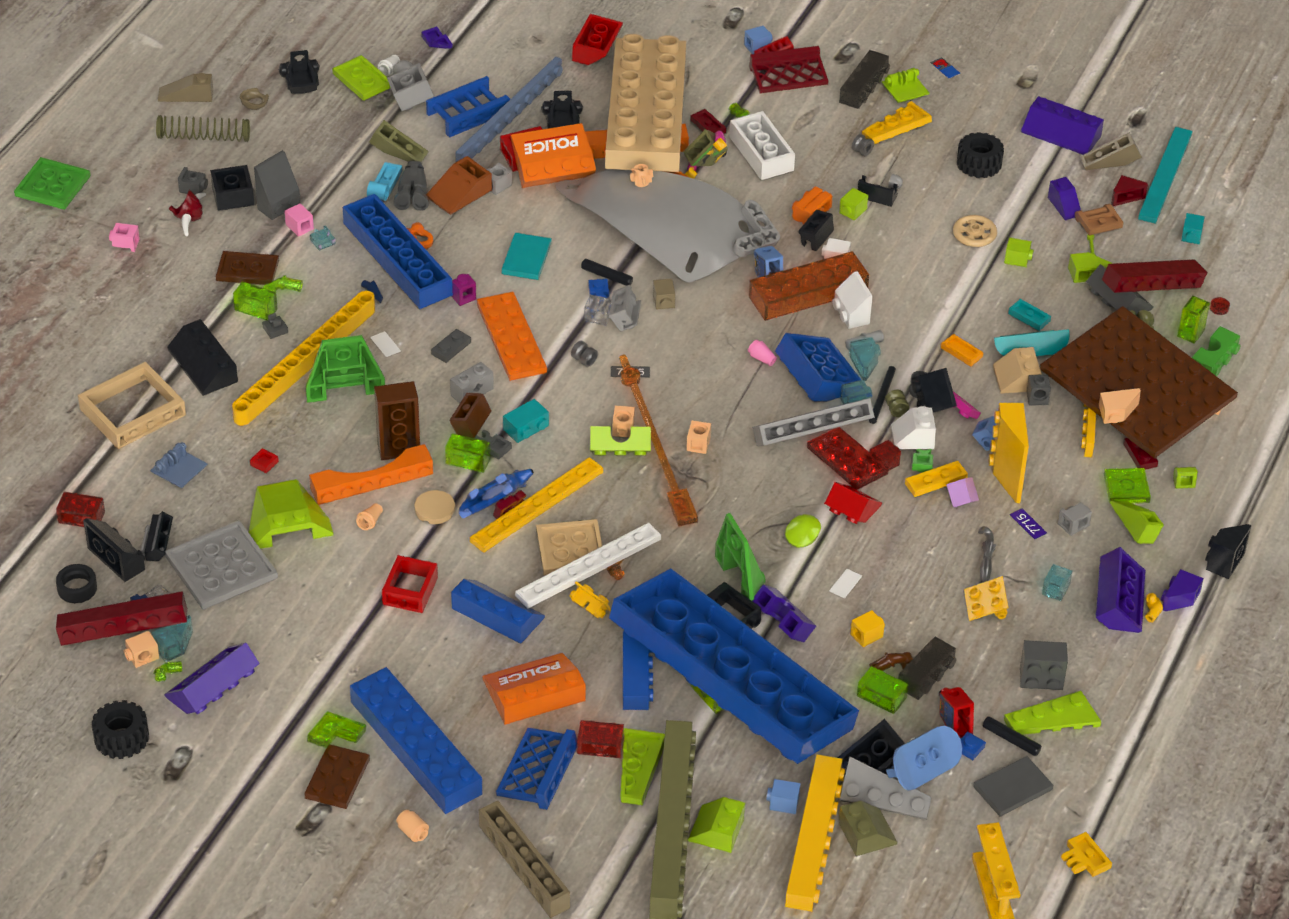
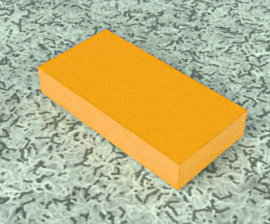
(962, 350)

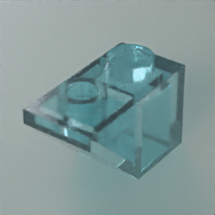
(173, 639)

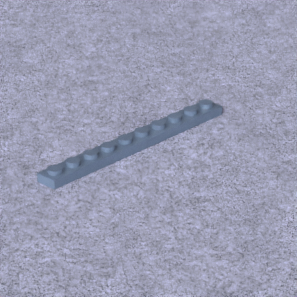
(510, 110)

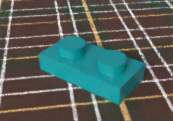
(1029, 314)

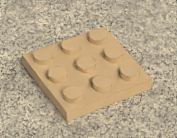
(566, 542)

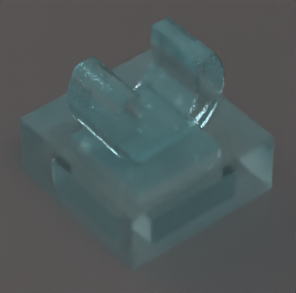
(322, 238)

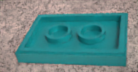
(526, 256)

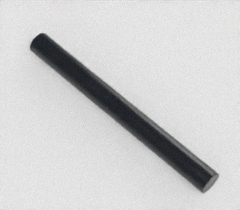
(883, 392)

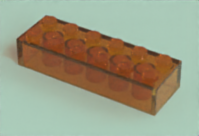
(803, 285)

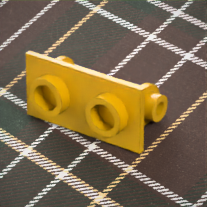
(584, 595)

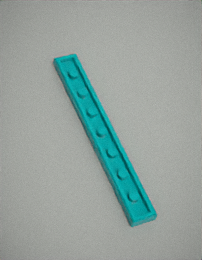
(1165, 175)

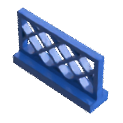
(556, 767)

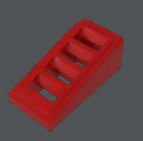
(780, 44)

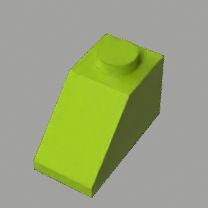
(1083, 265)

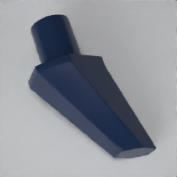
(372, 287)

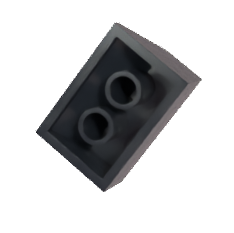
(113, 549)

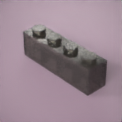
(864, 79)

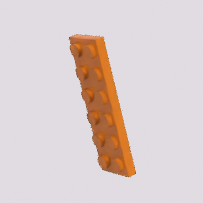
(511, 336)

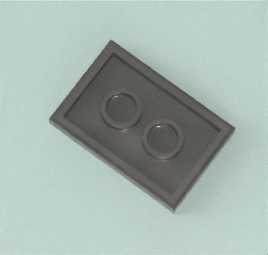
(1013, 786)

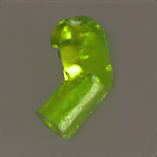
(170, 667)

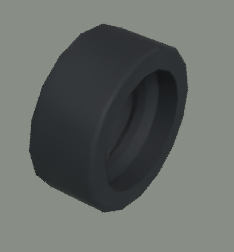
(72, 572)

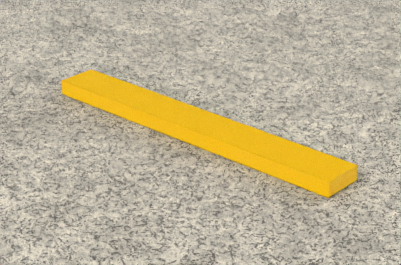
(536, 504)

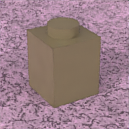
(664, 293)

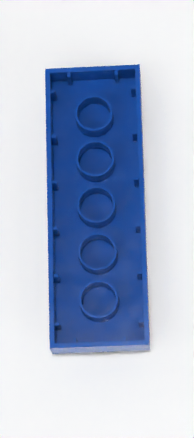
(734, 665)

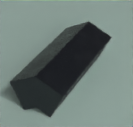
(158, 536)

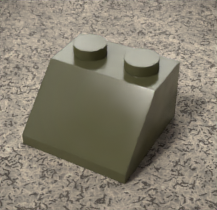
(865, 828)

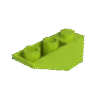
(1141, 522)

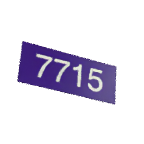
(1028, 523)

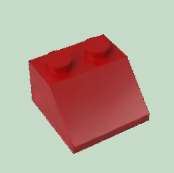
(851, 502)

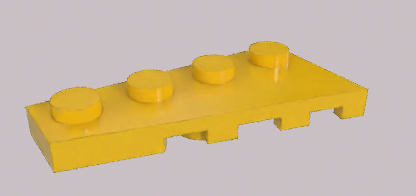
(902, 121)

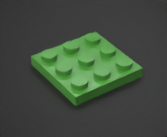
(52, 183)

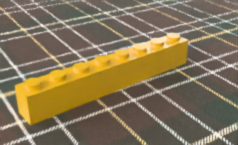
(813, 834)

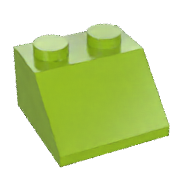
(718, 824)

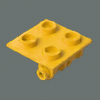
(987, 599)

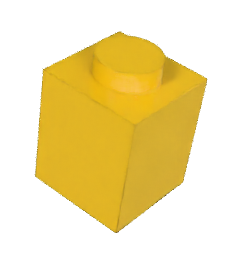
(867, 628)

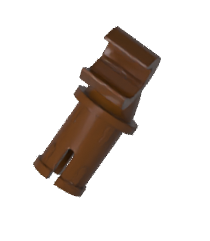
(891, 659)

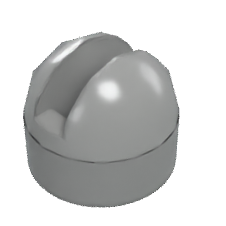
(895, 179)

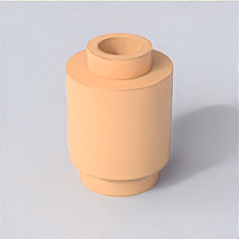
(412, 825)

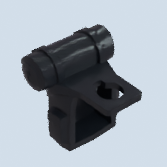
(300, 75)
(560, 112)

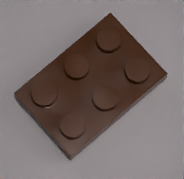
(337, 776)

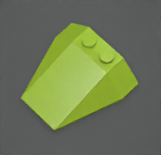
(285, 509)

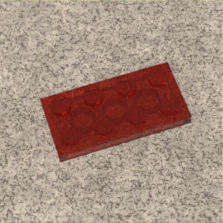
(847, 458)

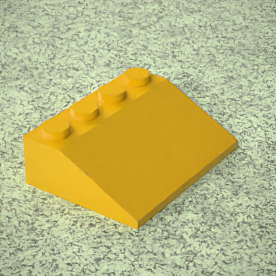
(1009, 448)

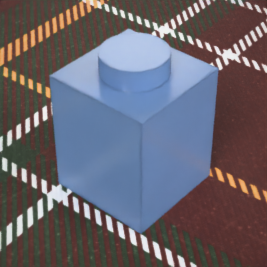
(757, 38)
(784, 796)

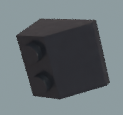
(934, 390)
(1227, 550)

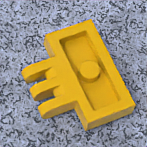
(1085, 855)

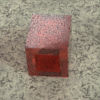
(887, 453)

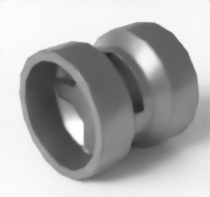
(582, 352)

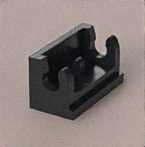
(878, 193)
(817, 229)

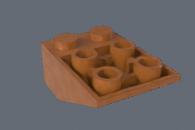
(461, 185)

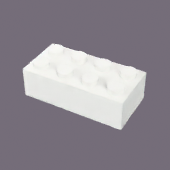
(762, 145)

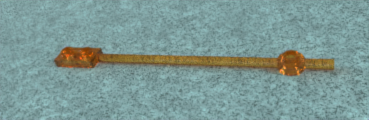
(678, 499)

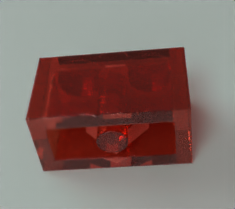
(76, 507)
(600, 739)

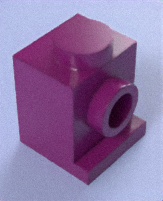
(463, 284)

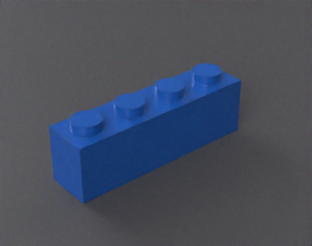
(636, 675)

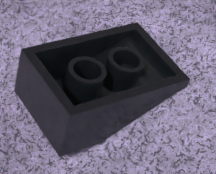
(875, 748)

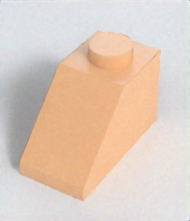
(1118, 405)

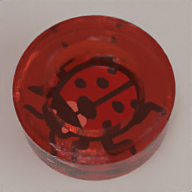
(1219, 306)

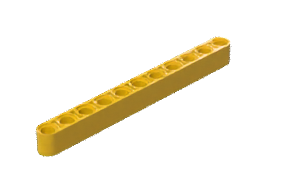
(301, 359)

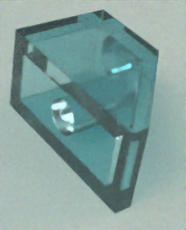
(864, 356)

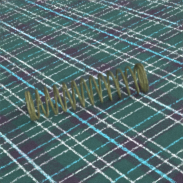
(160, 132)

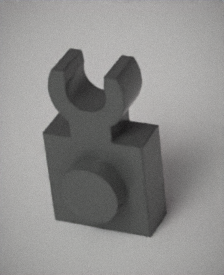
(498, 445)

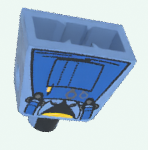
(767, 261)

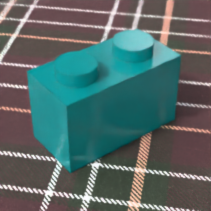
(525, 420)

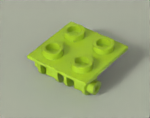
(905, 85)

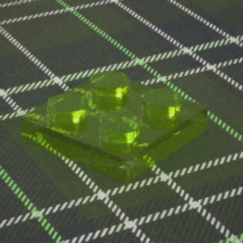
(1127, 485)

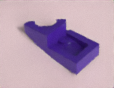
(436, 39)

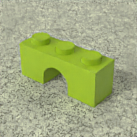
(602, 442)

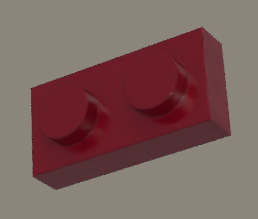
(706, 120)
(1139, 456)

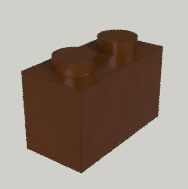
(470, 415)

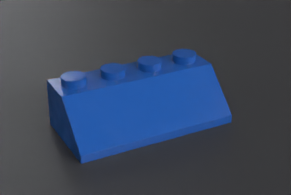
(495, 610)

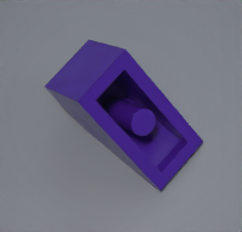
(1064, 197)

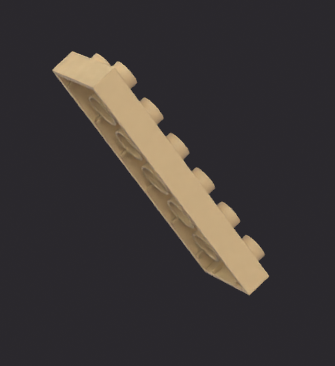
(646, 103)

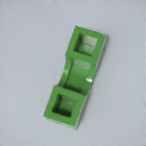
(1220, 350)

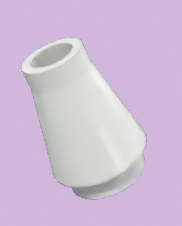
(386, 66)

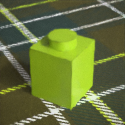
(853, 204)
(1018, 252)

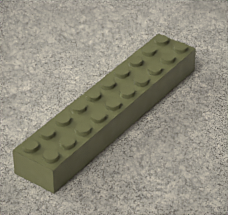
(672, 821)

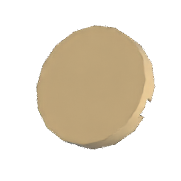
(434, 507)

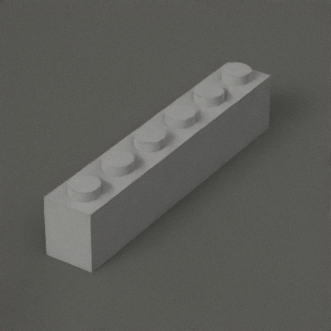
(813, 422)

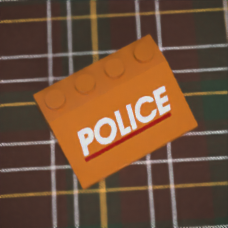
(553, 155)
(535, 687)

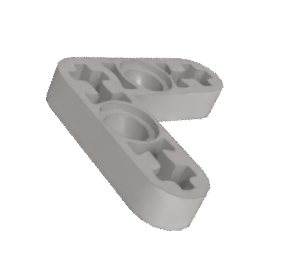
(754, 213)

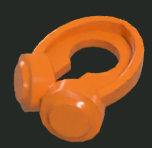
(418, 229)

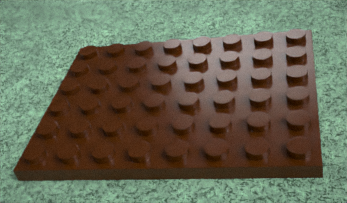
(1132, 355)

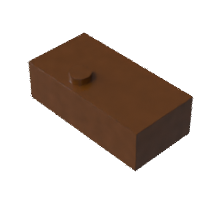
(396, 418)

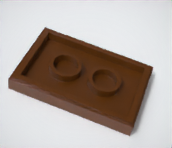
(247, 267)

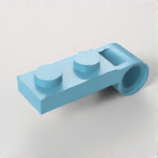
(385, 181)

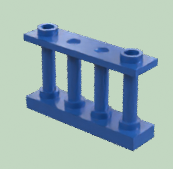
(466, 119)

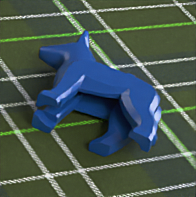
(494, 491)

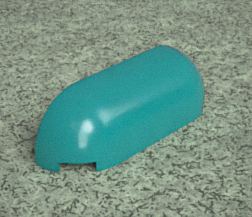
(1043, 342)

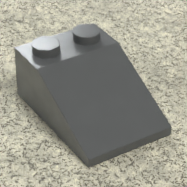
(275, 186)

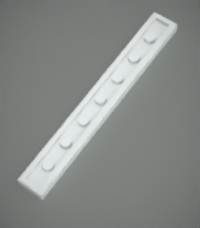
(587, 565)

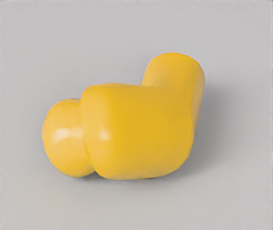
(1154, 605)

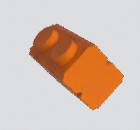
(811, 201)

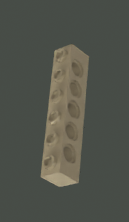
(524, 859)

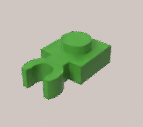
(922, 460)

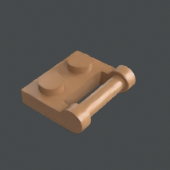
(1099, 219)

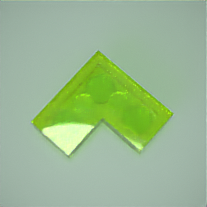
(335, 726)

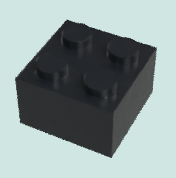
(232, 187)

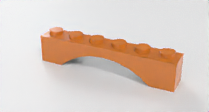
(335, 485)

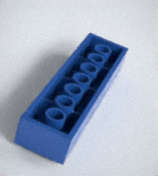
(397, 251)
(416, 740)

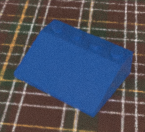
(816, 365)

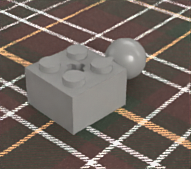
(409, 85)

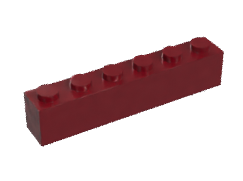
(1154, 275)
(121, 618)

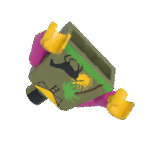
(705, 151)

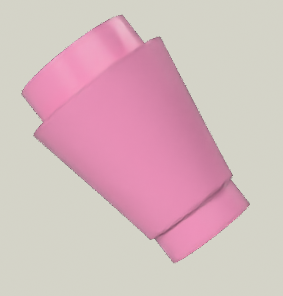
(761, 352)

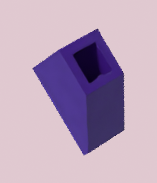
(1182, 592)

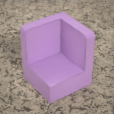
(962, 492)

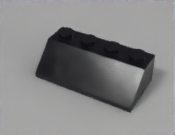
(203, 358)

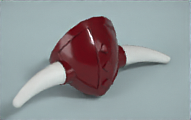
(189, 210)

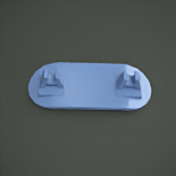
(926, 757)

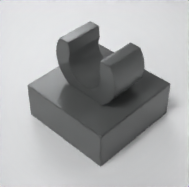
(274, 326)

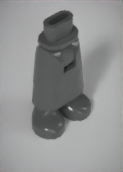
(414, 186)

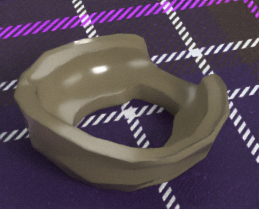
(253, 93)

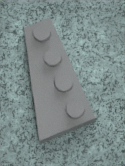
(879, 790)

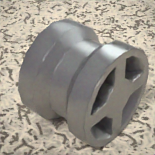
(863, 145)

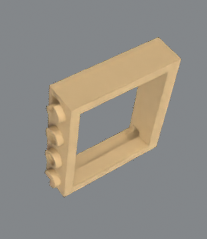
(142, 425)

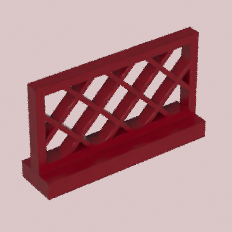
(786, 59)

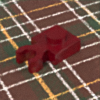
(509, 503)

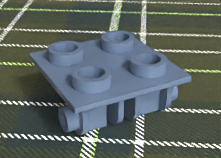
(178, 466)

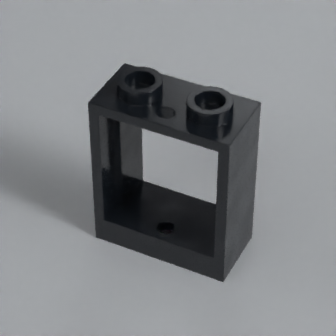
(726, 594)

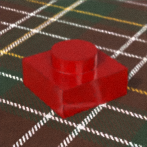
(264, 460)

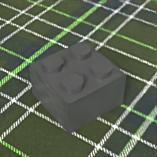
(1043, 665)

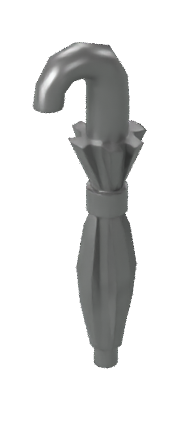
(988, 548)

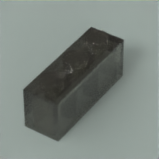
(928, 667)

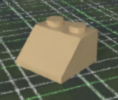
(1014, 369)

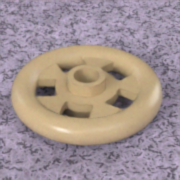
(975, 230)

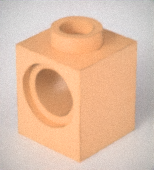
(622, 421)
(698, 437)
(141, 649)

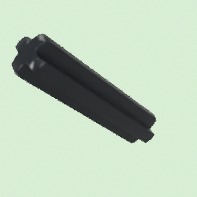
(607, 272)
(1012, 736)

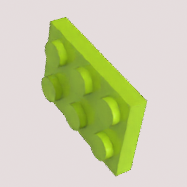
(362, 77)

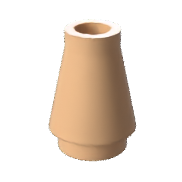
(368, 518)

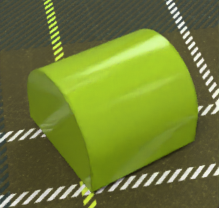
(1185, 477)

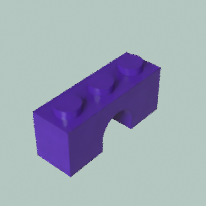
(791, 619)

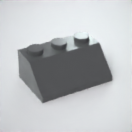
(1129, 300)

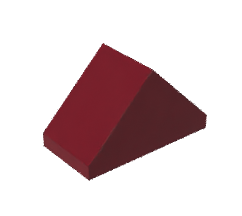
(1128, 190)

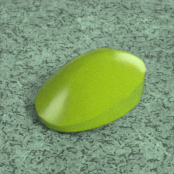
(802, 530)

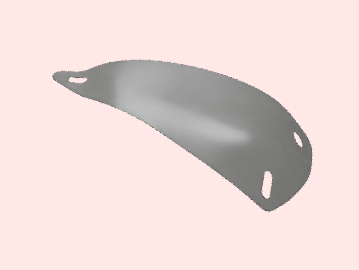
(666, 217)

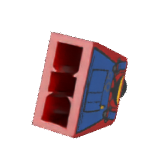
(957, 710)

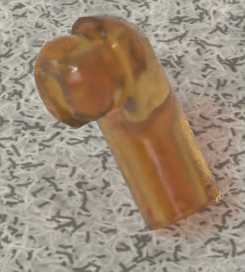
(615, 570)

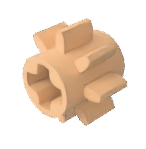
(641, 175)

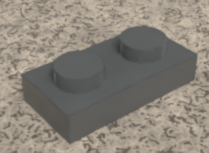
(451, 345)

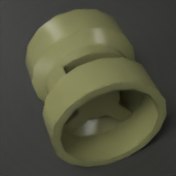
(897, 404)

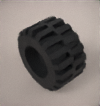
(980, 155)
(122, 742)

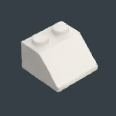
(853, 301)
(915, 429)

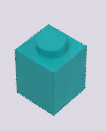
(1193, 228)

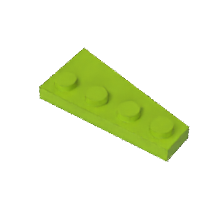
(1063, 712)
(639, 763)

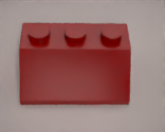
(595, 39)

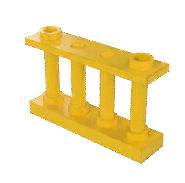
(995, 872)

